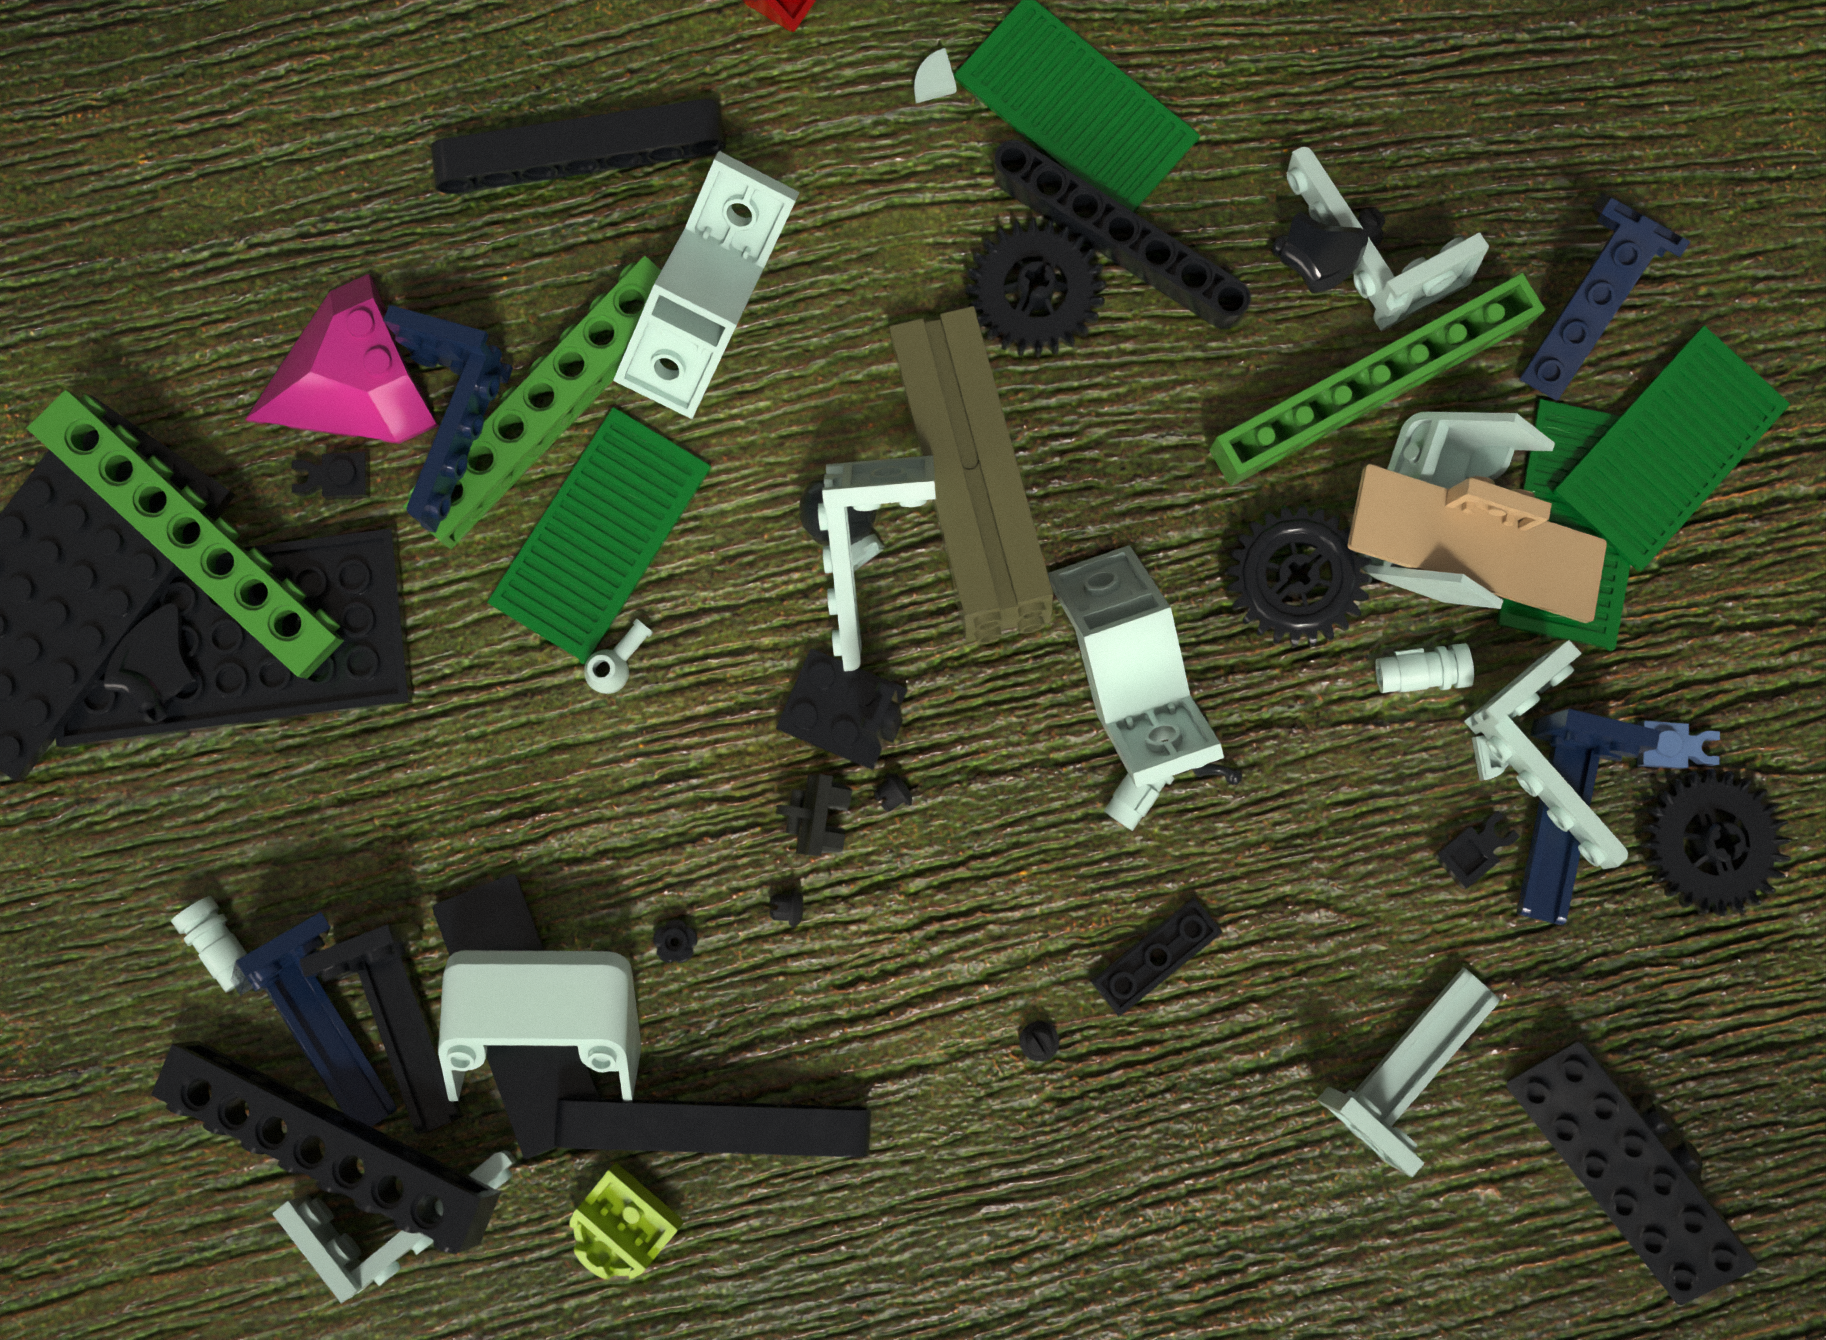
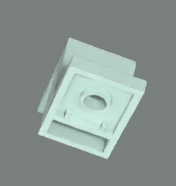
(705, 285)
(1135, 666)

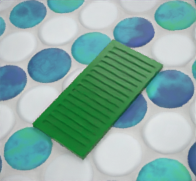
(1076, 105)
(1574, 434)
(1671, 448)
(599, 535)

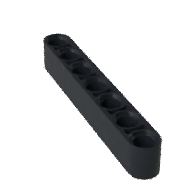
(578, 146)
(1112, 215)
(712, 1127)

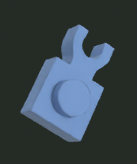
(1677, 746)

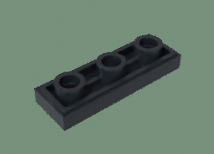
(1135, 976)

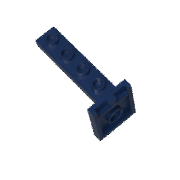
(1599, 294)
(479, 365)
(1575, 751)
(314, 1019)

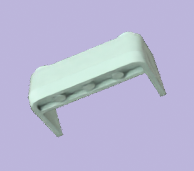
(1444, 452)
(540, 1002)

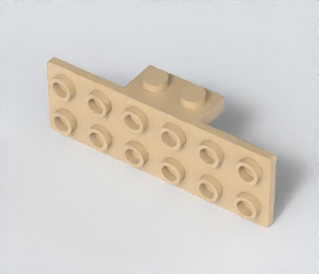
(1480, 532)

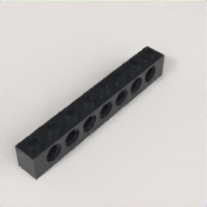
(465, 1200)

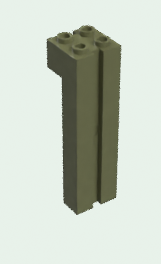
(977, 480)

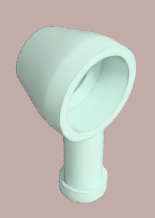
(616, 659)

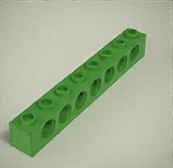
(1376, 379)
(570, 400)
(62, 432)

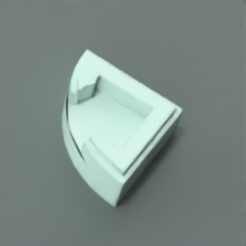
(934, 77)
(865, 550)
(1487, 763)

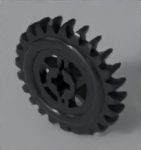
(1054, 253)
(1266, 604)
(1753, 840)

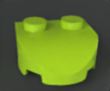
(621, 1226)

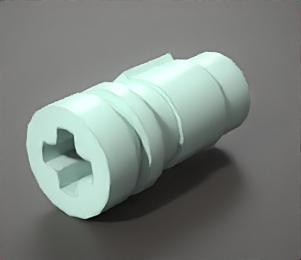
(1419, 670)
(1133, 803)
(211, 939)

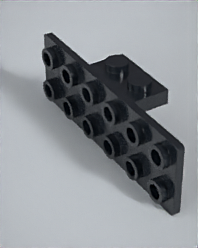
(526, 1075)
(1634, 1170)

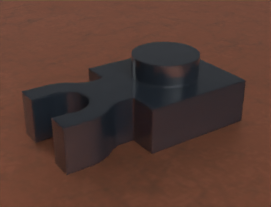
(338, 476)
(1471, 853)

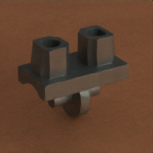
(813, 834)

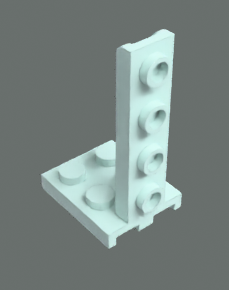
(1421, 281)
(865, 488)
(1534, 770)
(1409, 1069)
(337, 1256)

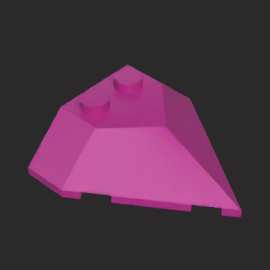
(347, 375)

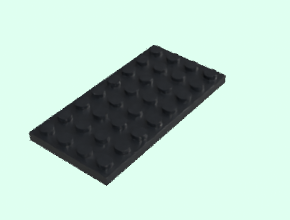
(74, 589)
(241, 680)

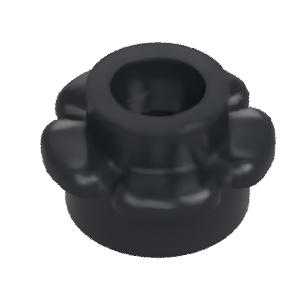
(687, 941)

